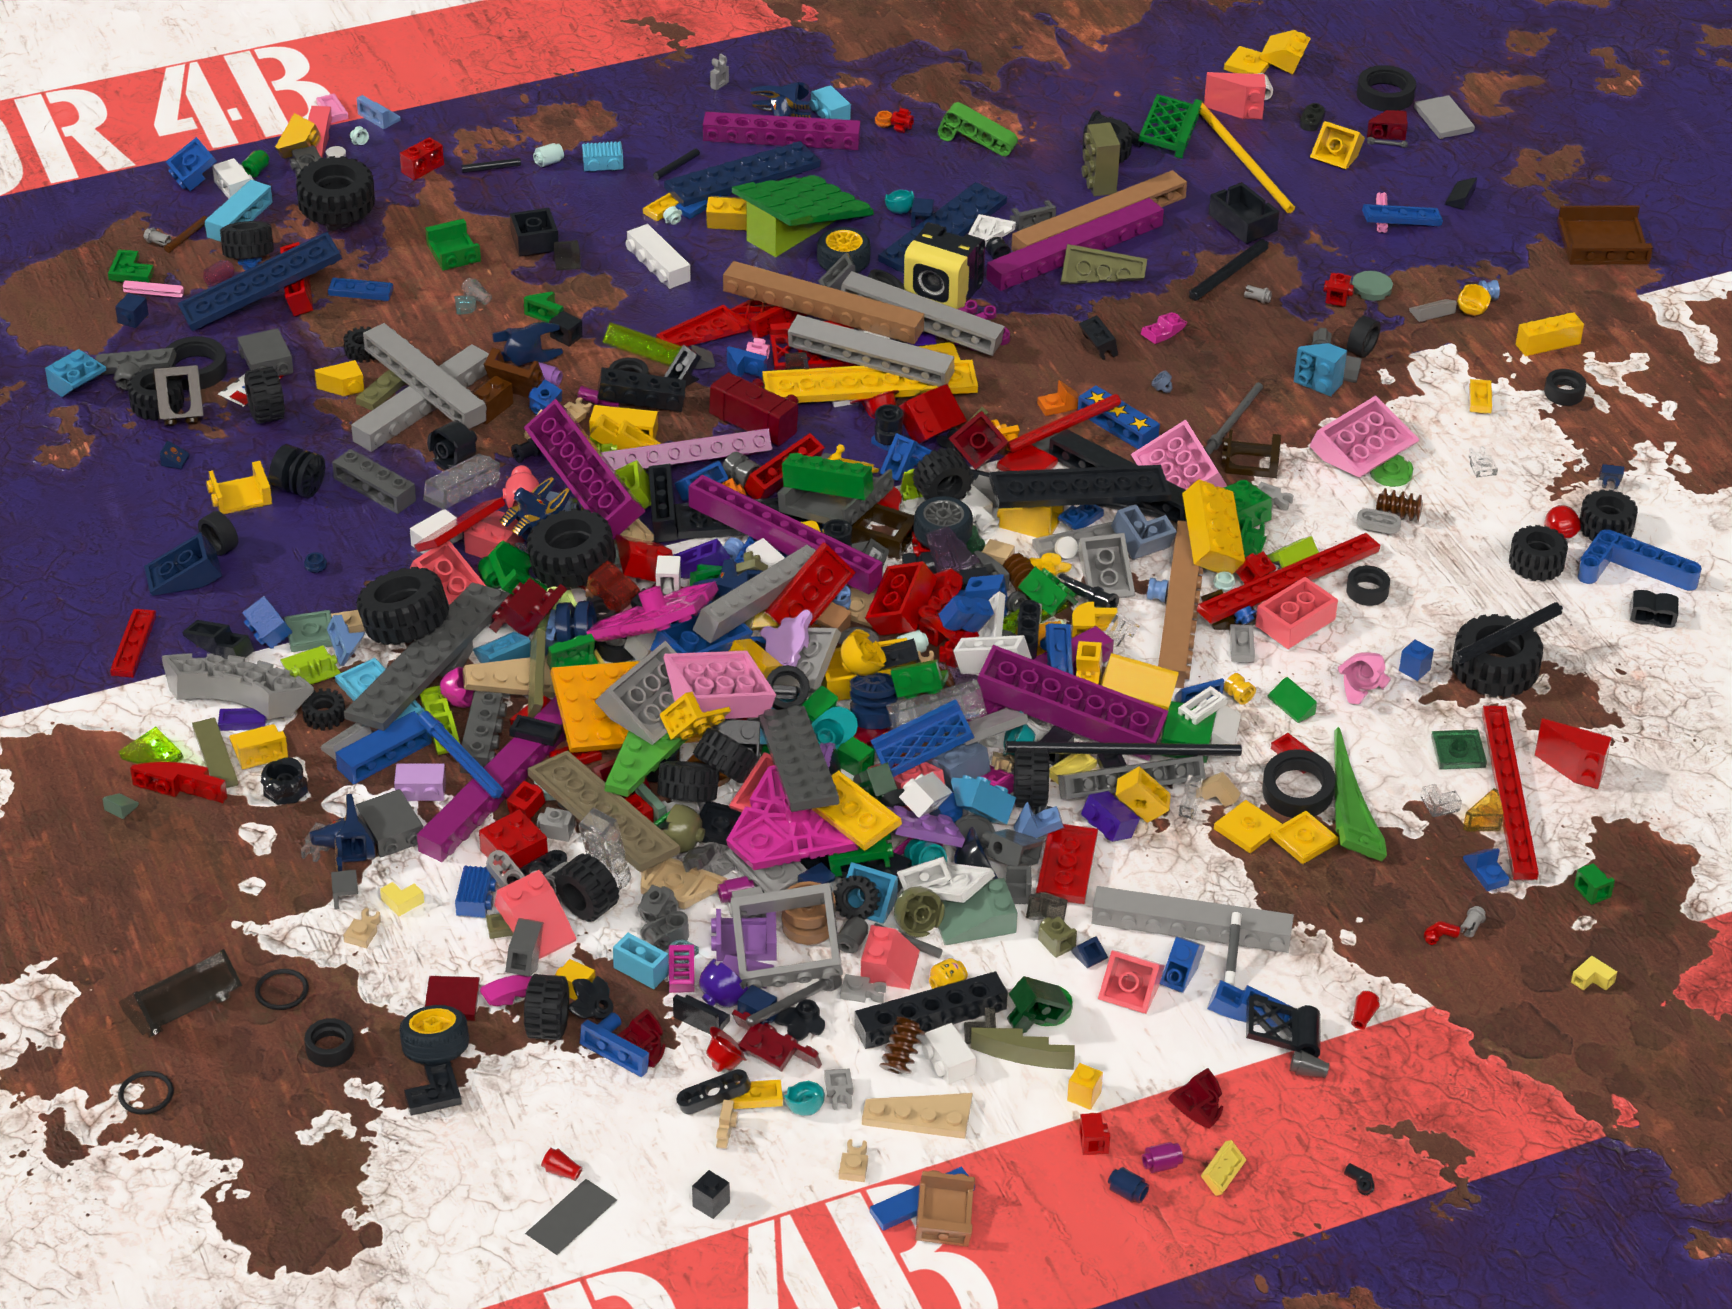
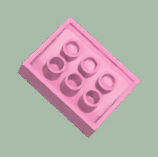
(1363, 438)
(1180, 457)
(721, 682)

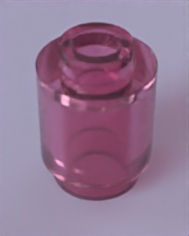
(218, 272)

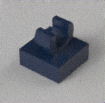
(1611, 473)

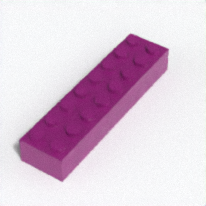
(583, 467)
(1068, 700)

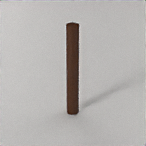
(185, 234)

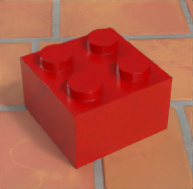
(516, 837)

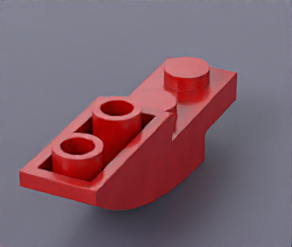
(173, 777)

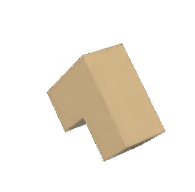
(1221, 787)

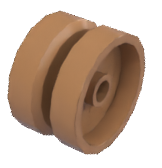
(806, 924)

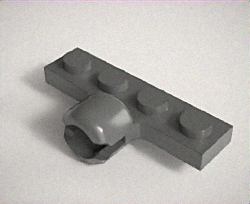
(128, 363)

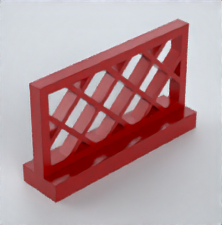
(768, 315)
(779, 335)

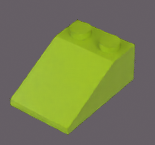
(637, 481)

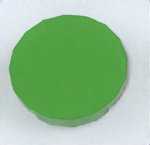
(1393, 472)

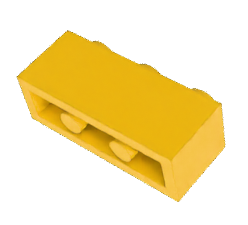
(1549, 334)
(642, 419)

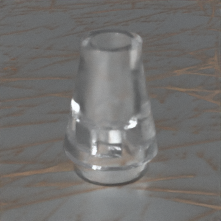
(474, 288)

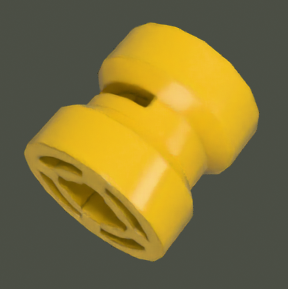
(1237, 687)

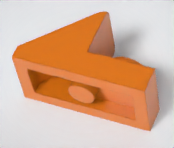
(1064, 400)

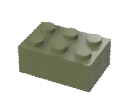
(1101, 159)

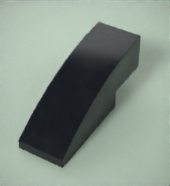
(218, 639)

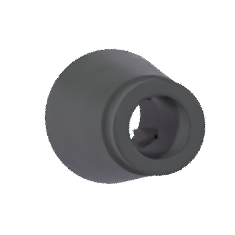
(1308, 1065)

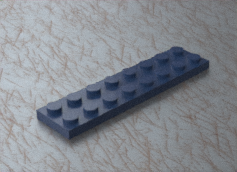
(756, 168)
(956, 216)
(259, 281)

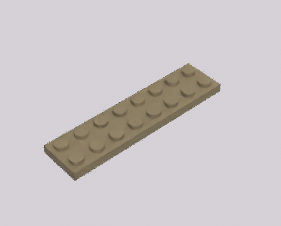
(581, 790)

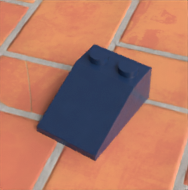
(184, 567)

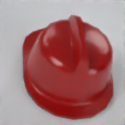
(873, 403)
(724, 1051)

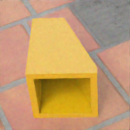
(1030, 520)

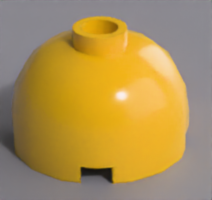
(861, 655)

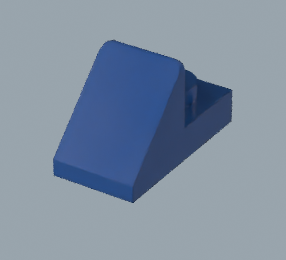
(743, 362)
(899, 457)
(1487, 869)

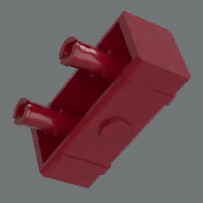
(753, 407)

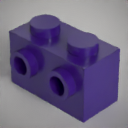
(1110, 816)

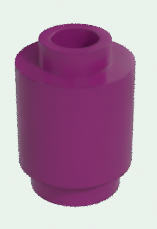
(728, 886)
(1162, 1157)

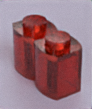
(612, 587)

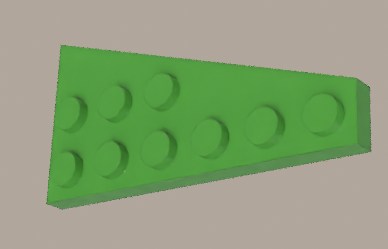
(637, 760)

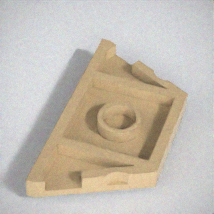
(687, 886)

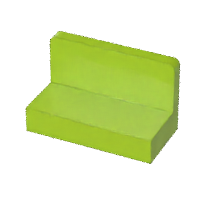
(1294, 552)

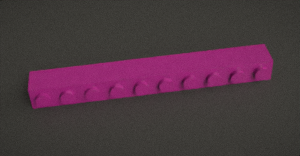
(1095, 234)
(777, 528)
(474, 804)

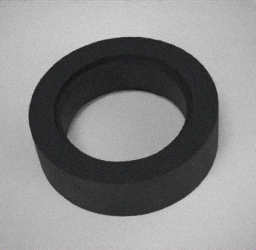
(1386, 75)
(202, 347)
(1304, 761)

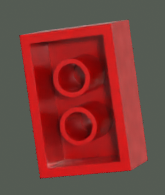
(900, 597)

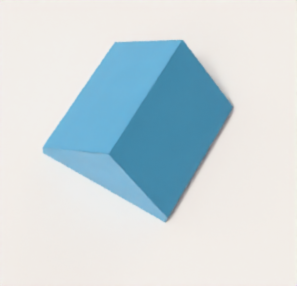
(504, 648)
(884, 882)

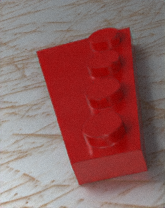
(705, 327)

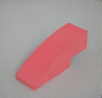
(322, 118)

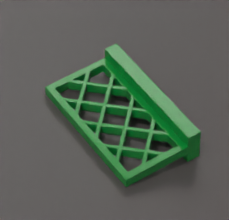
(1184, 128)

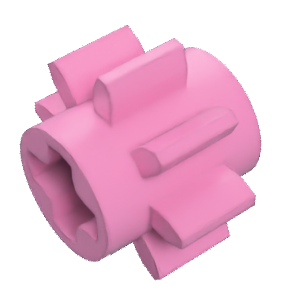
(759, 347)

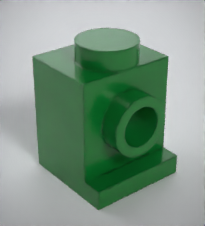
(1593, 884)

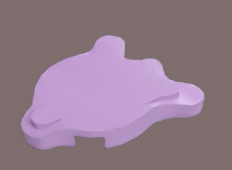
(788, 639)

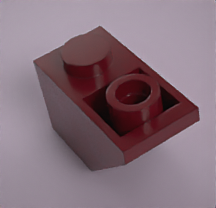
(1388, 125)

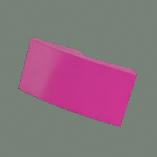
(1166, 327)
(505, 989)

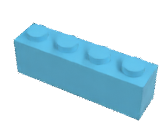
(241, 207)

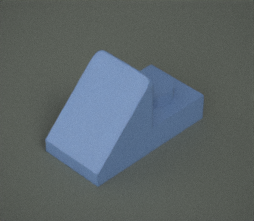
(343, 641)
(1038, 824)

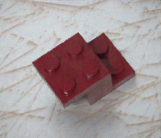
(526, 607)

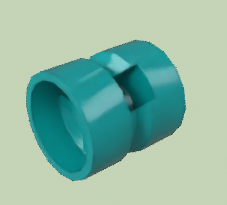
(923, 851)

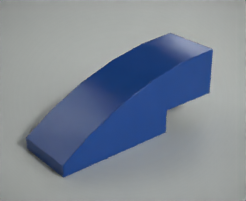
(1232, 1002)

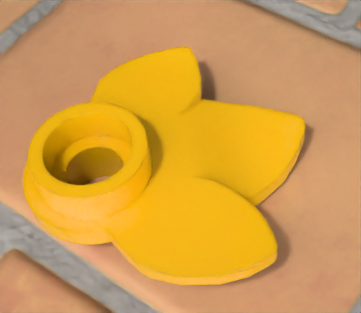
(1052, 563)

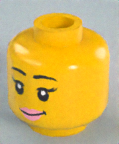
(947, 972)

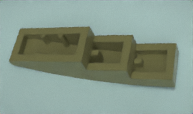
(1027, 1050)

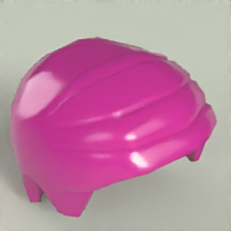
(453, 689)

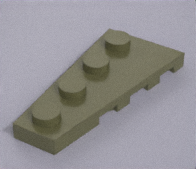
(1100, 266)

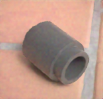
(852, 934)

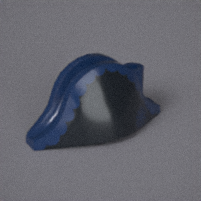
(972, 852)

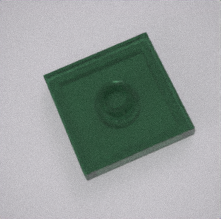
(1458, 749)

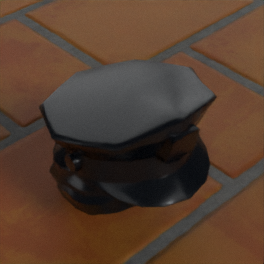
(284, 781)

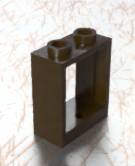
(889, 517)

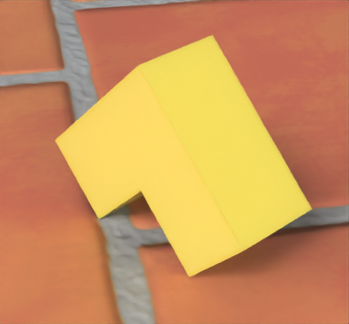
(401, 900)
(1594, 972)

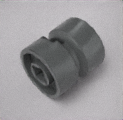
(739, 467)

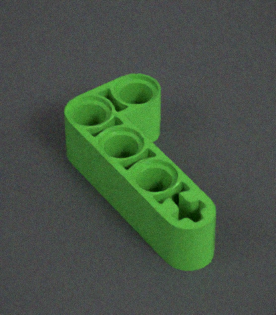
(977, 127)

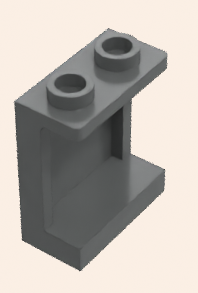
(266, 350)
(390, 822)

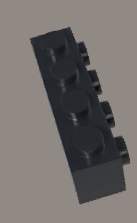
(641, 389)

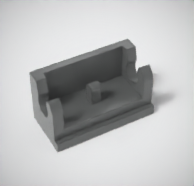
(1034, 216)

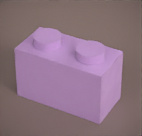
(421, 781)

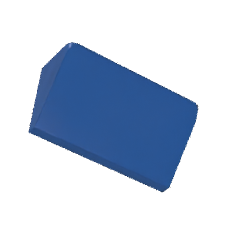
(1188, 693)

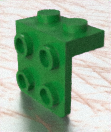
(1251, 503)
(1044, 589)
(572, 652)
(918, 678)

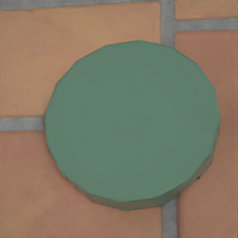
(1372, 285)

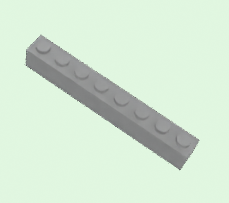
(938, 318)
(870, 351)
(424, 376)
(409, 406)
(749, 597)
(1190, 918)

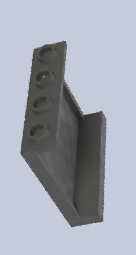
(826, 507)

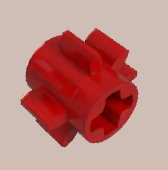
(902, 120)
(947, 655)

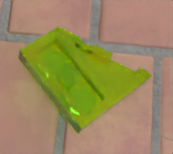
(151, 747)

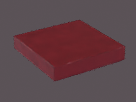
(454, 992)

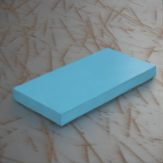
(359, 678)

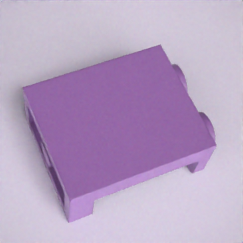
(758, 934)

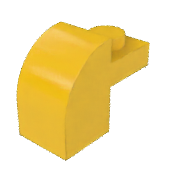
(1087, 617)
(1089, 661)

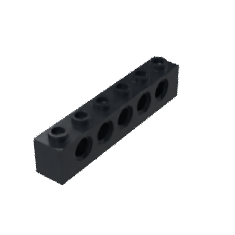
(932, 1008)

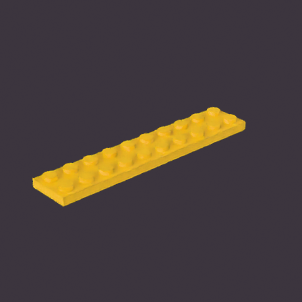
(858, 383)

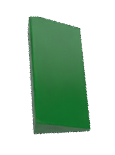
(1293, 700)

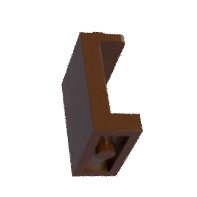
(522, 379)

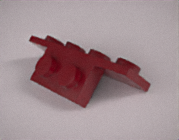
(771, 1047)

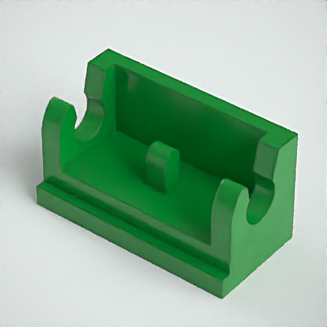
(1252, 539)

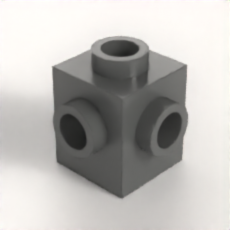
(657, 903)

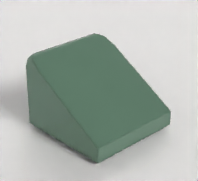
(119, 805)

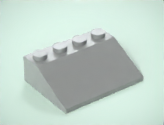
(641, 696)

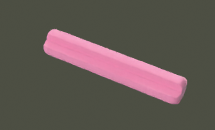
(1382, 200)
(153, 289)

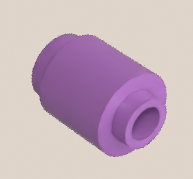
(551, 374)

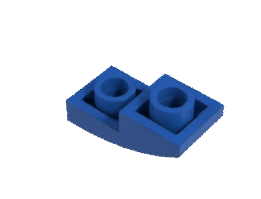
(1081, 516)

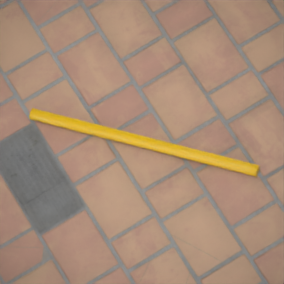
(1246, 159)

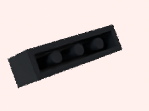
(663, 503)

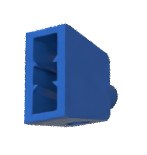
(985, 588)

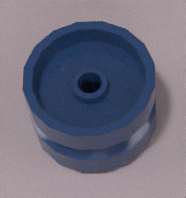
(574, 621)

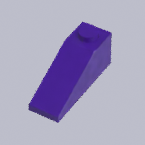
(707, 553)

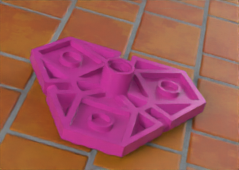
(656, 612)
(775, 835)

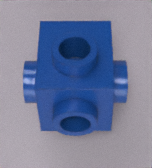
(543, 396)

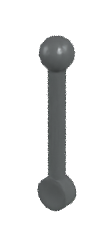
(1370, 140)

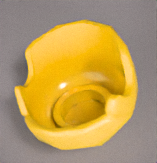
(1473, 299)

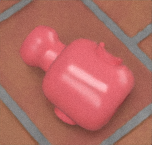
(520, 477)

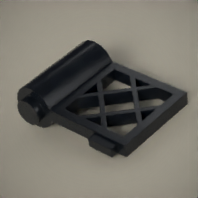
(1302, 1028)

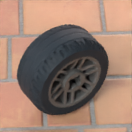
(943, 512)

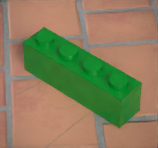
(827, 476)

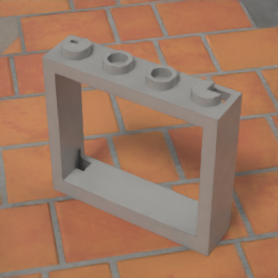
(781, 901)

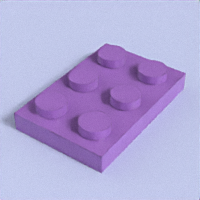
(928, 827)

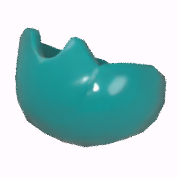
(899, 201)
(805, 1098)

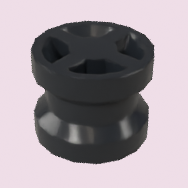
(997, 247)

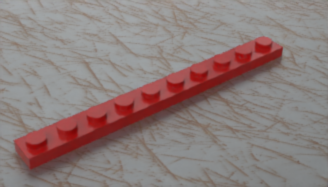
(1273, 583)
(1509, 786)

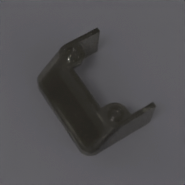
(181, 993)

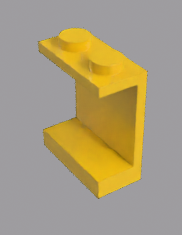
(240, 493)

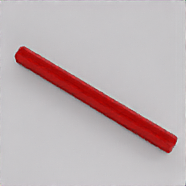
(1064, 423)

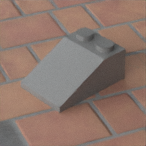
(1107, 564)

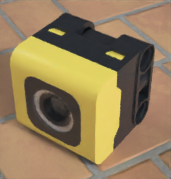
(944, 266)

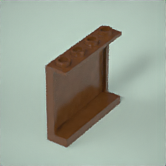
(1603, 235)

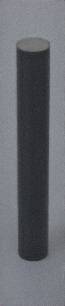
(676, 164)
(491, 165)

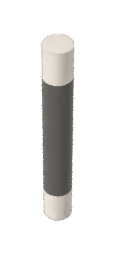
(1233, 948)

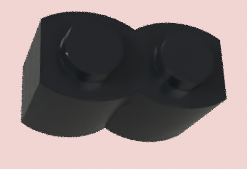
(1654, 608)

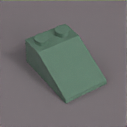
(982, 916)

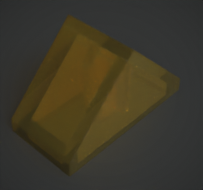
(1485, 814)

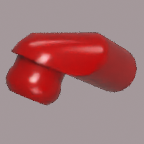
(1438, 929)

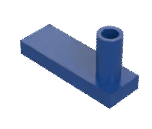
(1058, 646)
(612, 1047)

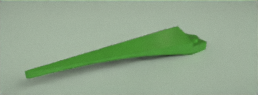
(1353, 818)

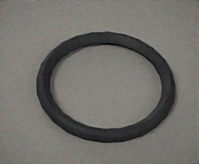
(285, 1006)
(141, 1074)

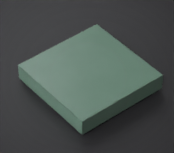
(309, 630)

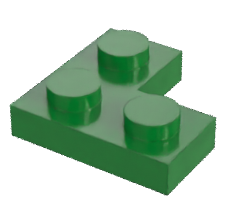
(127, 269)

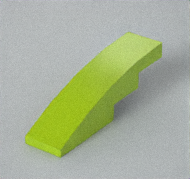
(438, 706)

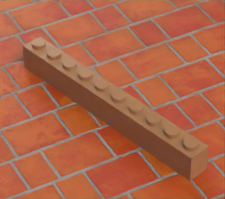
(1161, 189)
(823, 302)
(1181, 608)

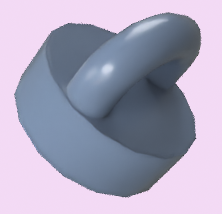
(1161, 381)

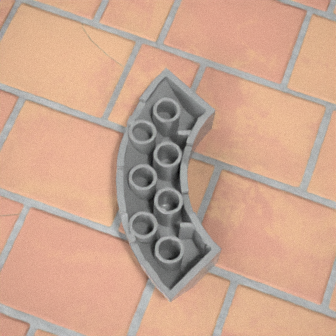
(236, 680)

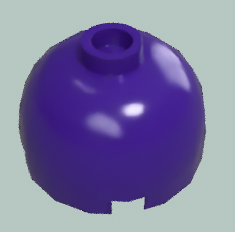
(720, 985)

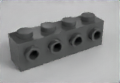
(374, 481)
(483, 726)

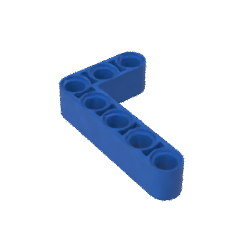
(1639, 557)

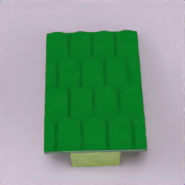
(793, 210)

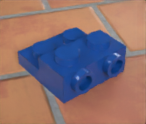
(190, 164)

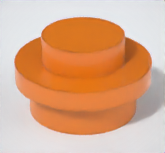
(883, 119)

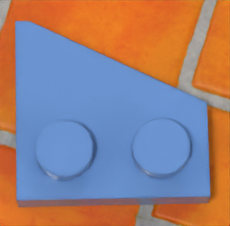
(550, 631)

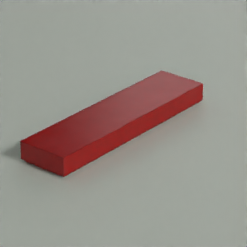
(133, 643)

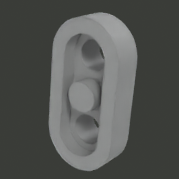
(1378, 521)

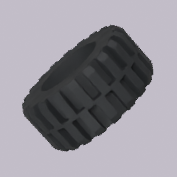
(335, 191)
(570, 547)
(402, 605)
(1498, 674)

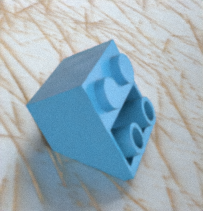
(1320, 367)
(72, 372)
(983, 799)

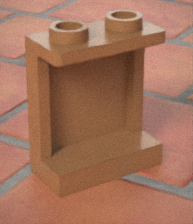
(945, 1208)

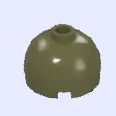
(684, 827)
(918, 911)

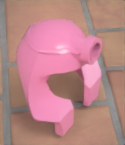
(1363, 672)

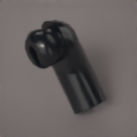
(1363, 1179)

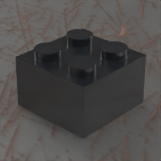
(533, 231)

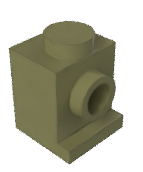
(1055, 931)

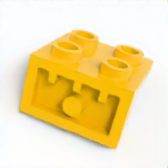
(686, 719)
(259, 746)

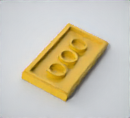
(858, 814)

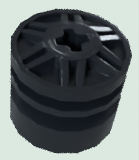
(297, 471)

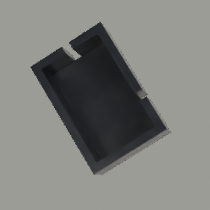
(1244, 212)

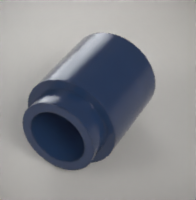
(1128, 1185)

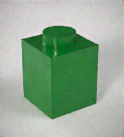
(855, 756)

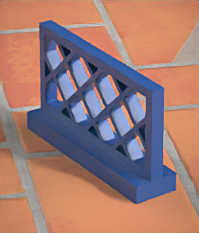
(926, 728)

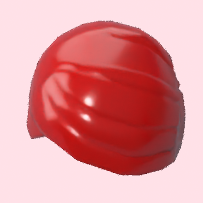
(1564, 520)

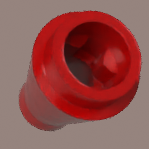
(1365, 1007)
(560, 1164)

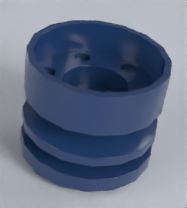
(869, 699)

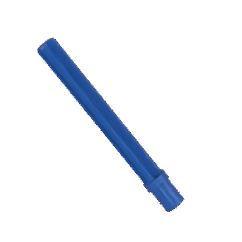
(455, 749)

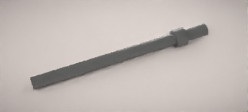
(1216, 440)

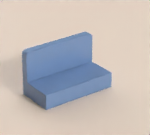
(376, 113)

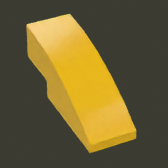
(623, 435)

